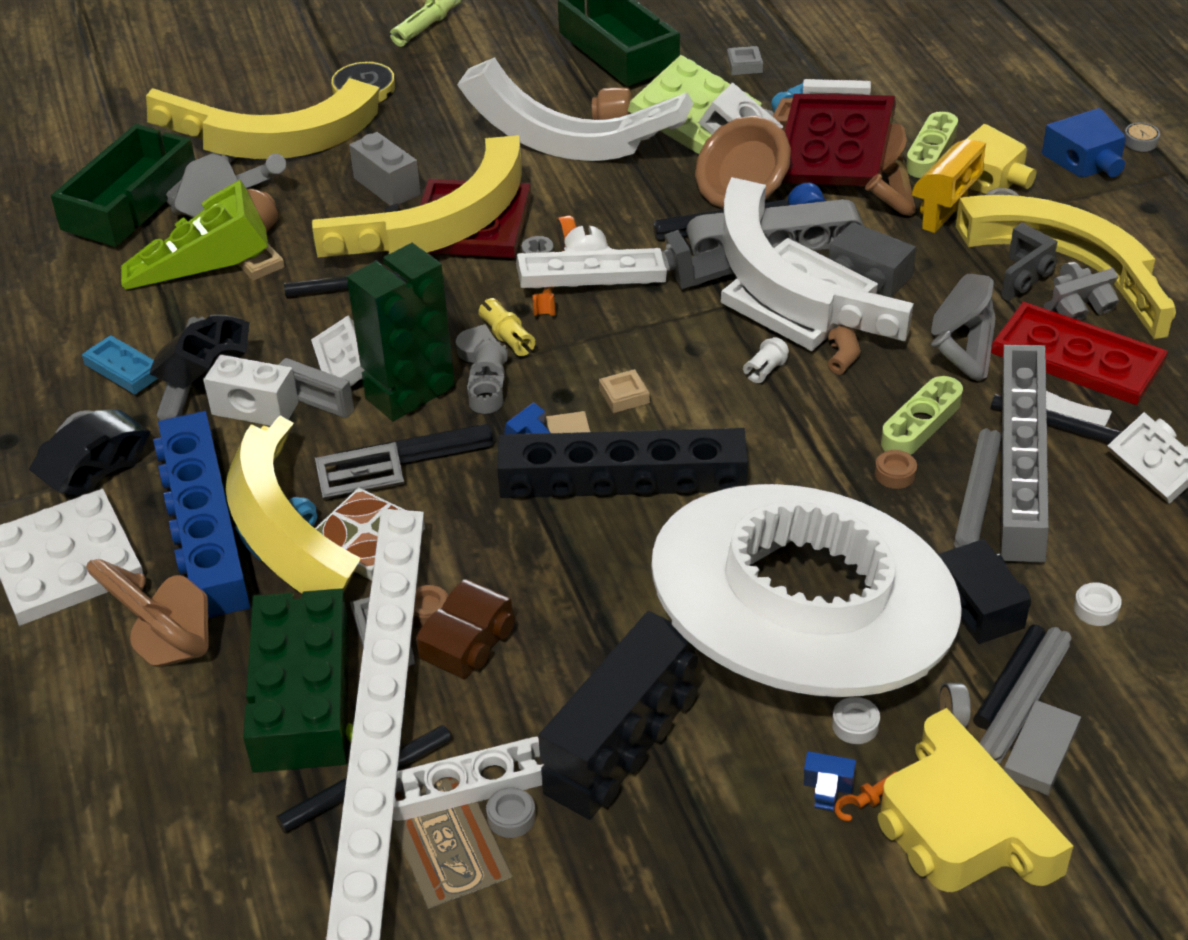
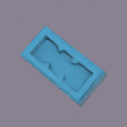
(120, 364)

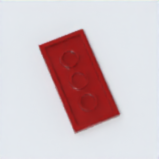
(1085, 352)

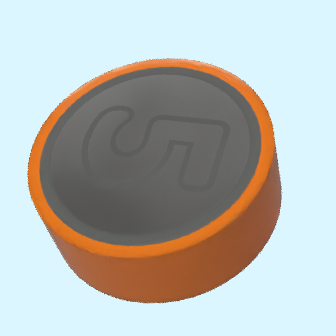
(564, 226)

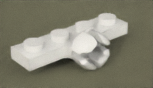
(590, 262)

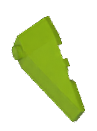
(215, 238)

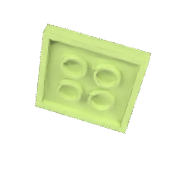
(680, 78)

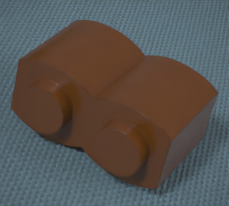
(465, 628)

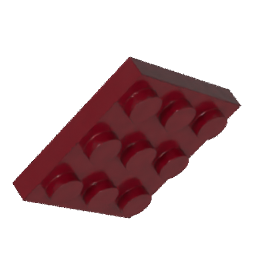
(838, 137)
(496, 239)

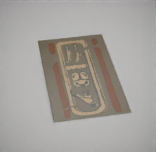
(450, 849)

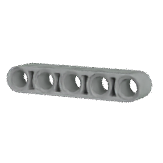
(808, 224)

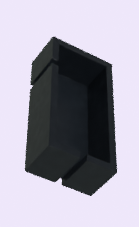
(617, 716)

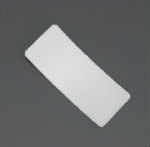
(1077, 410)

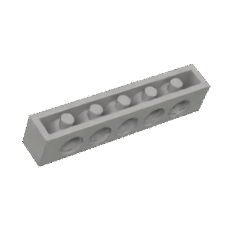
(1024, 454)

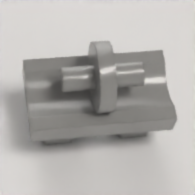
(1078, 287)

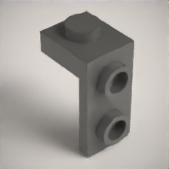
(1033, 258)
(696, 269)

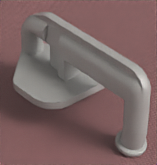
(213, 174)
(968, 305)

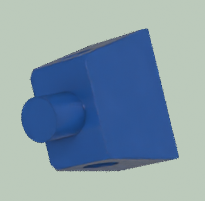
(1086, 144)

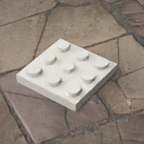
(810, 262)
(49, 551)

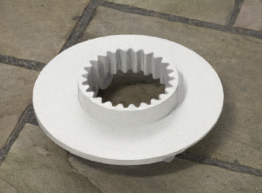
(796, 643)

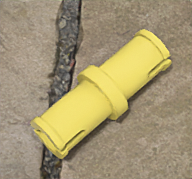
(507, 327)

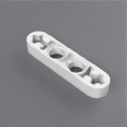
(467, 771)

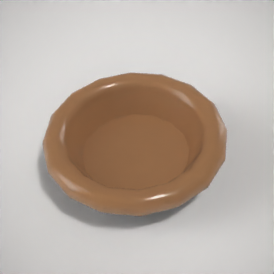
(745, 150)

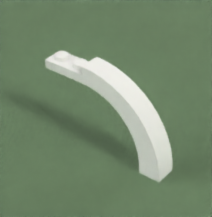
(559, 134)
(791, 290)

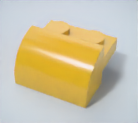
(948, 182)

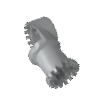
(487, 376)

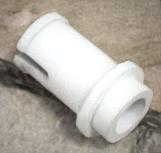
(772, 353)

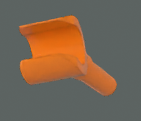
(544, 302)

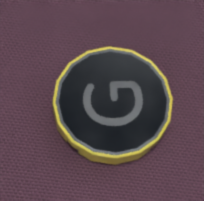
(369, 73)

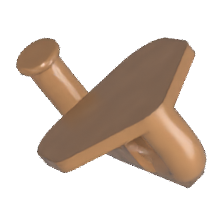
(899, 192)
(170, 624)

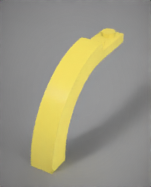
(262, 135)
(434, 223)
(1079, 235)

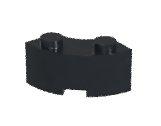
(199, 347)
(89, 451)

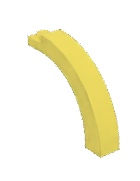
(273, 525)

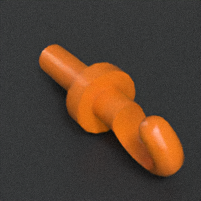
(869, 794)

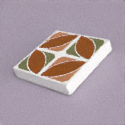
(356, 527)

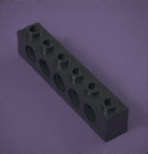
(621, 462)

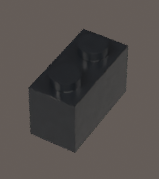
(989, 594)

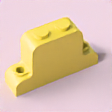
(966, 815)

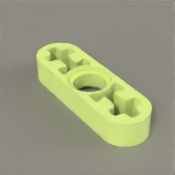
(929, 135)
(924, 401)

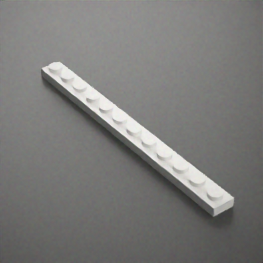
(377, 732)

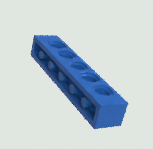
(201, 512)

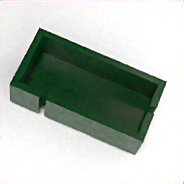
(620, 37)
(122, 185)
(402, 331)
(297, 681)

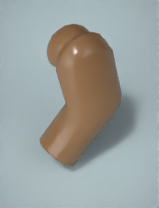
(847, 346)

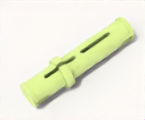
(416, 23)

